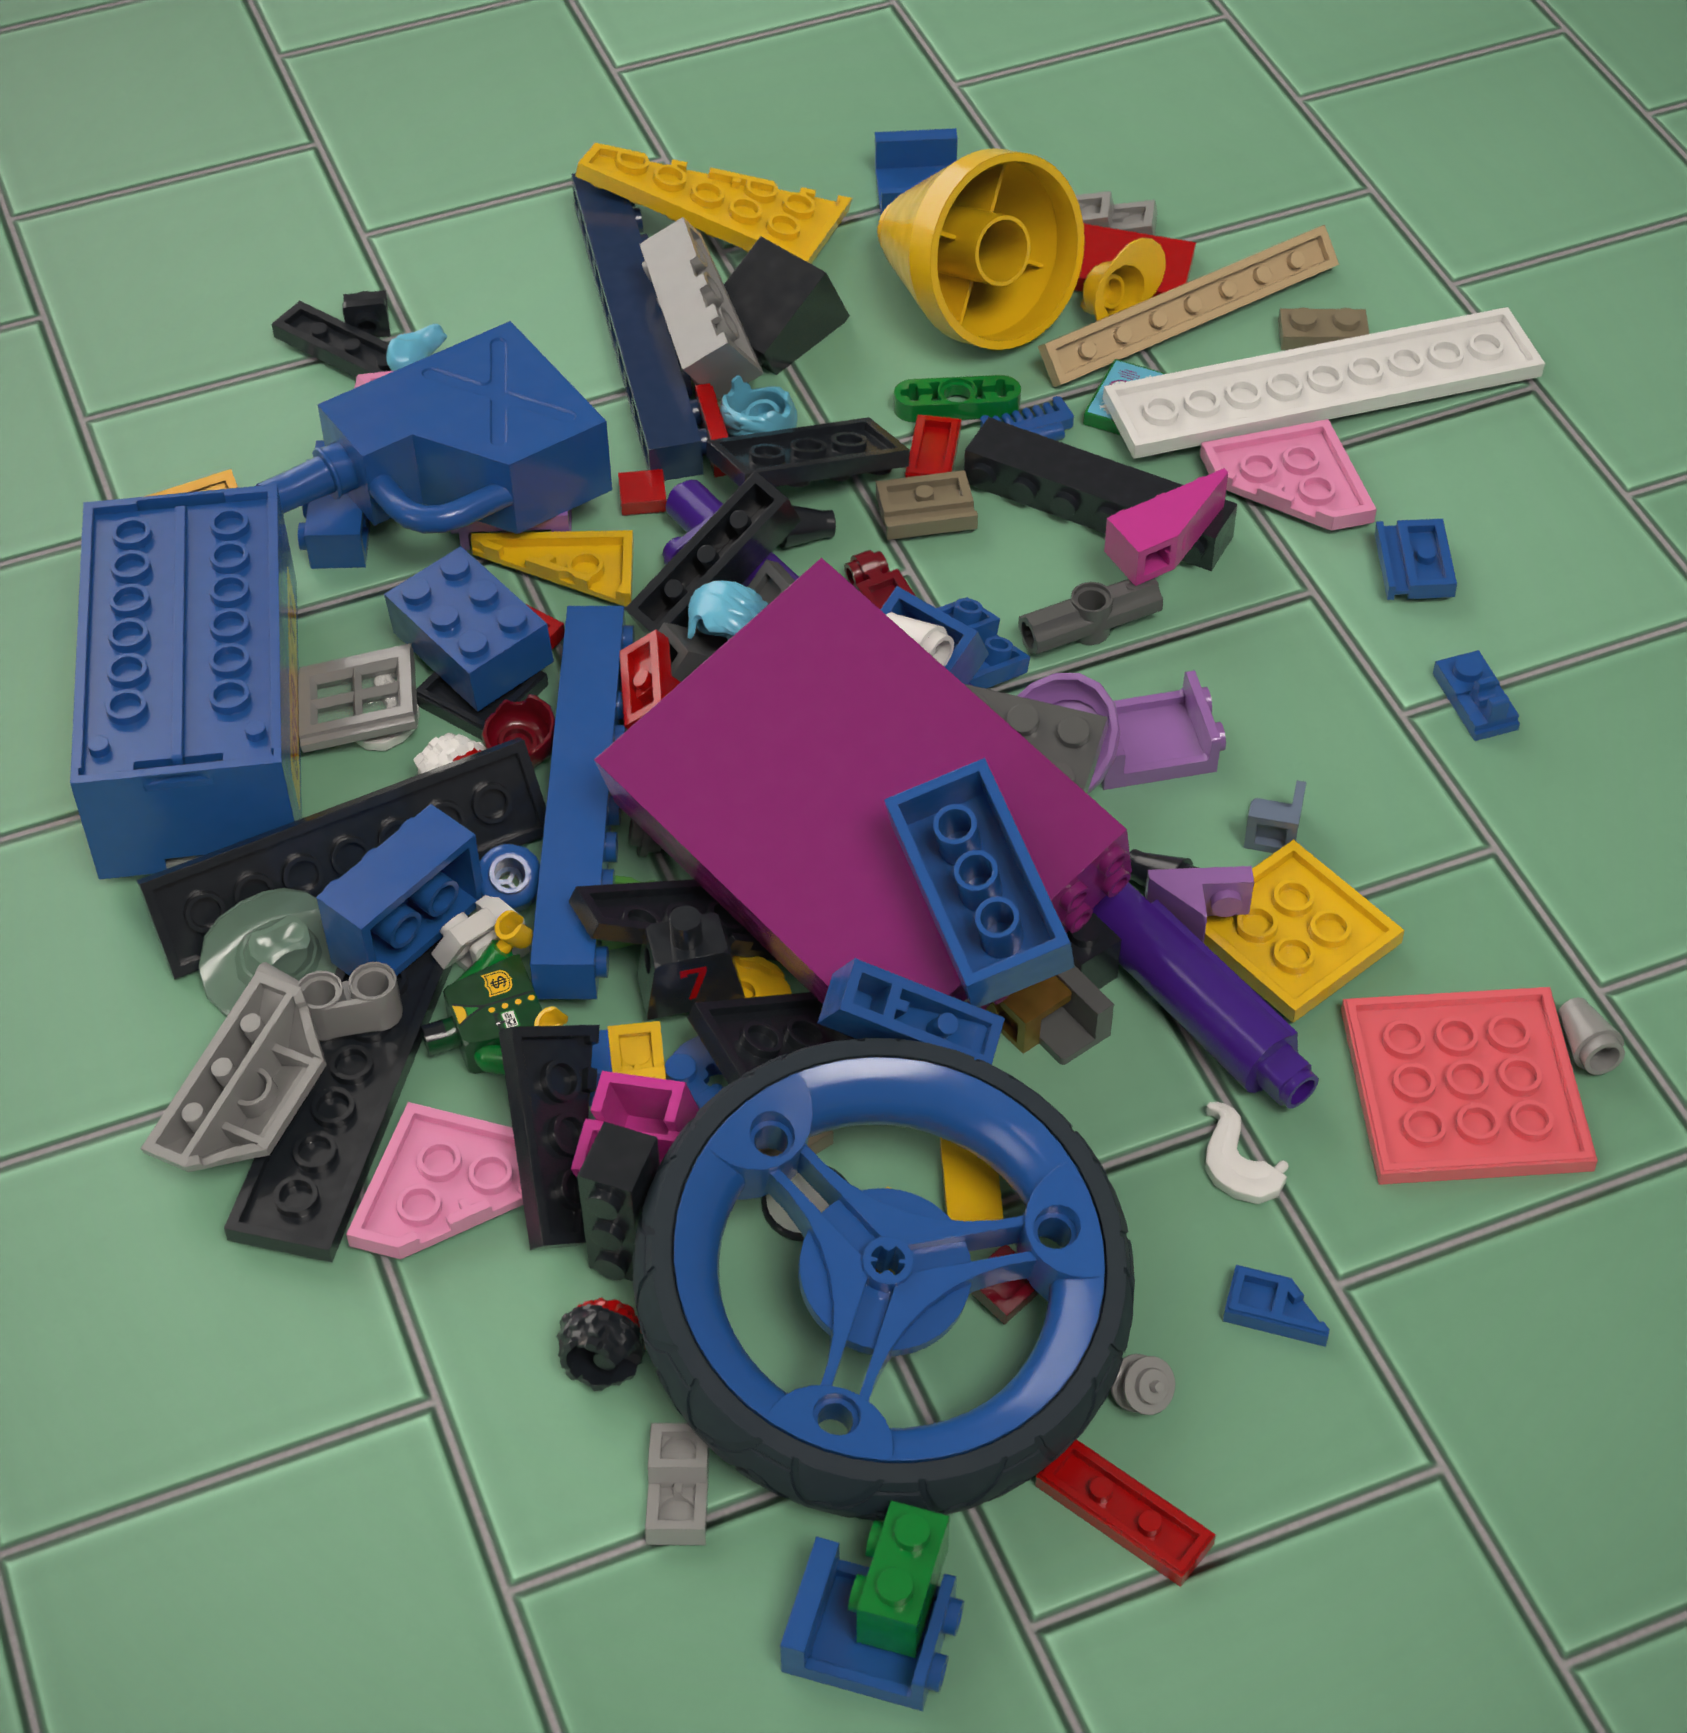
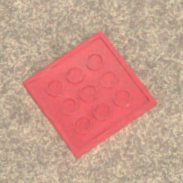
(1467, 1086)

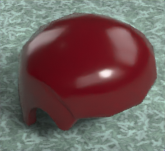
(525, 719)

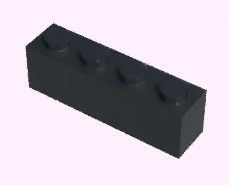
(722, 549)

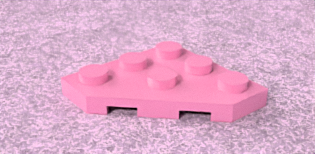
(1295, 472)
(436, 1182)

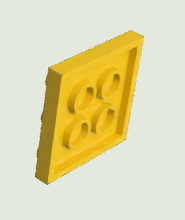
(1302, 933)

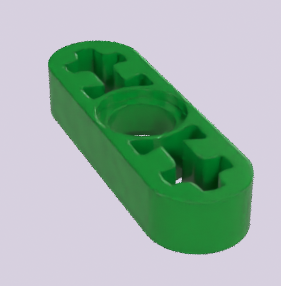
(971, 386)

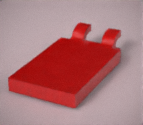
(1105, 243)

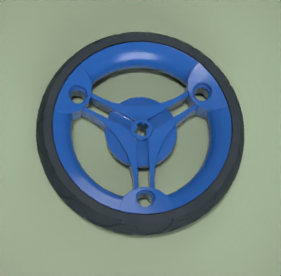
(776, 1433)

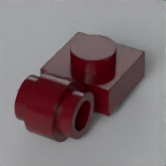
(871, 576)

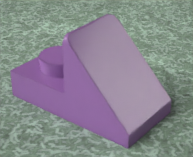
(1201, 892)

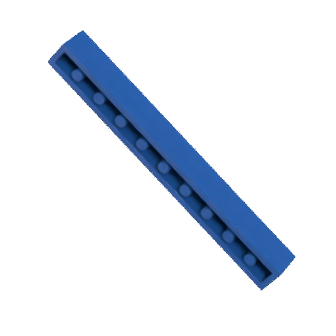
(579, 804)

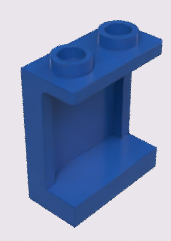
(823, 1636)

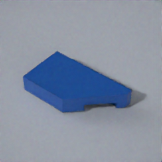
(1272, 1306)

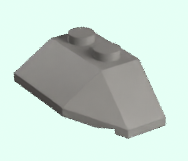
(243, 1082)

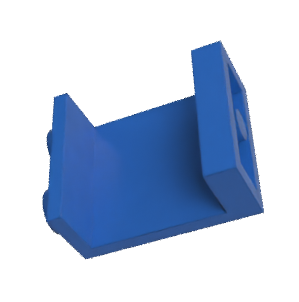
(910, 158)

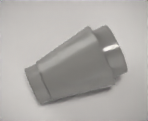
(1591, 1038)

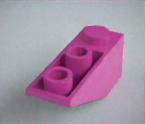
(1162, 530)

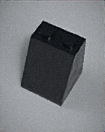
(783, 304)

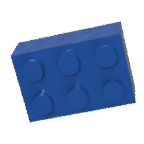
(469, 628)
(402, 893)

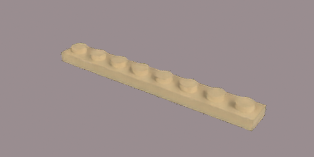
(1187, 306)

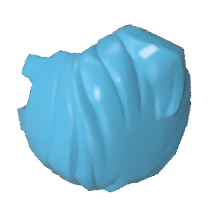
(756, 409)
(722, 608)

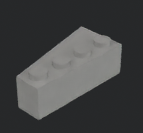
(698, 308)

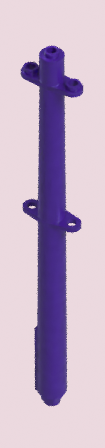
(1155, 945)

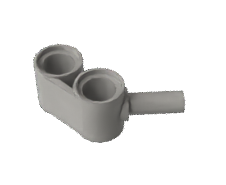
(349, 1007)

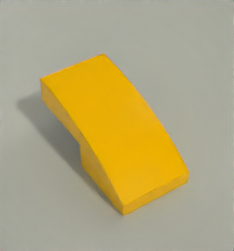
(637, 1049)

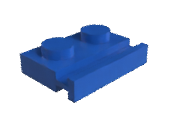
(1415, 559)

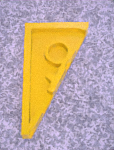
(582, 560)

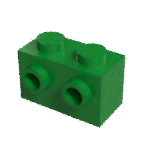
(902, 1578)

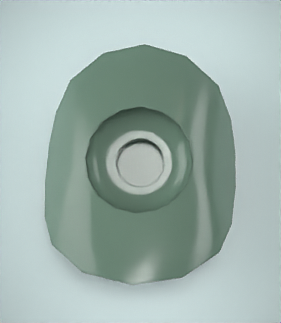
(269, 927)

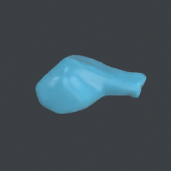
(414, 346)

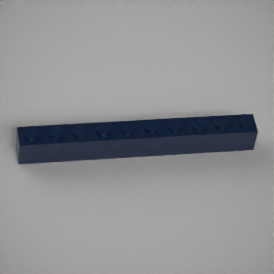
(639, 334)

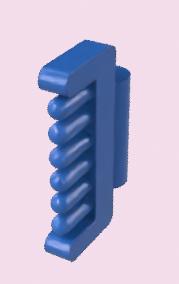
(1051, 425)

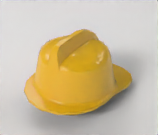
(1125, 280)

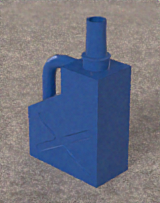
(459, 441)

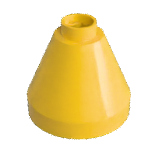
(988, 246)

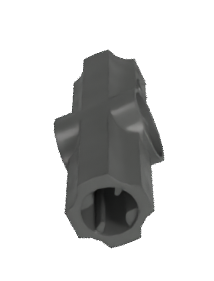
(1089, 614)

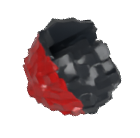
(600, 1343)

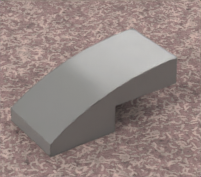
(1133, 216)
(677, 1486)

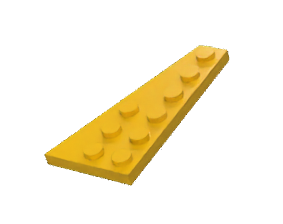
(718, 203)

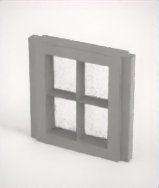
(357, 698)

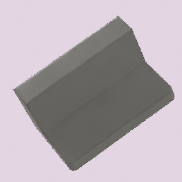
(1079, 1022)

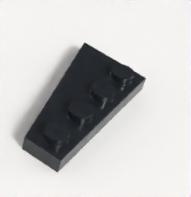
(626, 909)
(548, 1103)

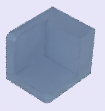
(1273, 822)

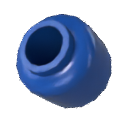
(515, 862)

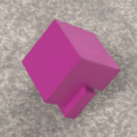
(639, 1104)

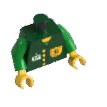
(488, 999)

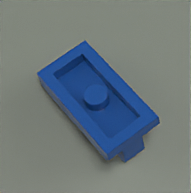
(1476, 695)

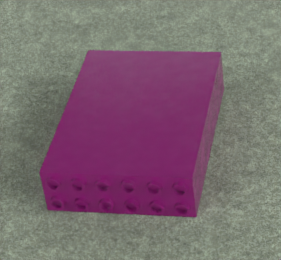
(777, 775)

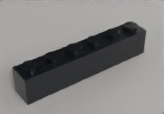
(1076, 483)

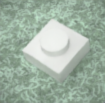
(460, 934)

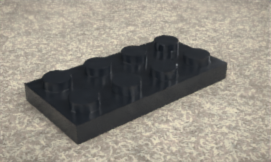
(810, 453)

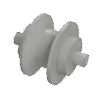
(1144, 1384)

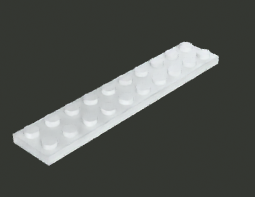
(1321, 382)

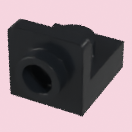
(368, 312)

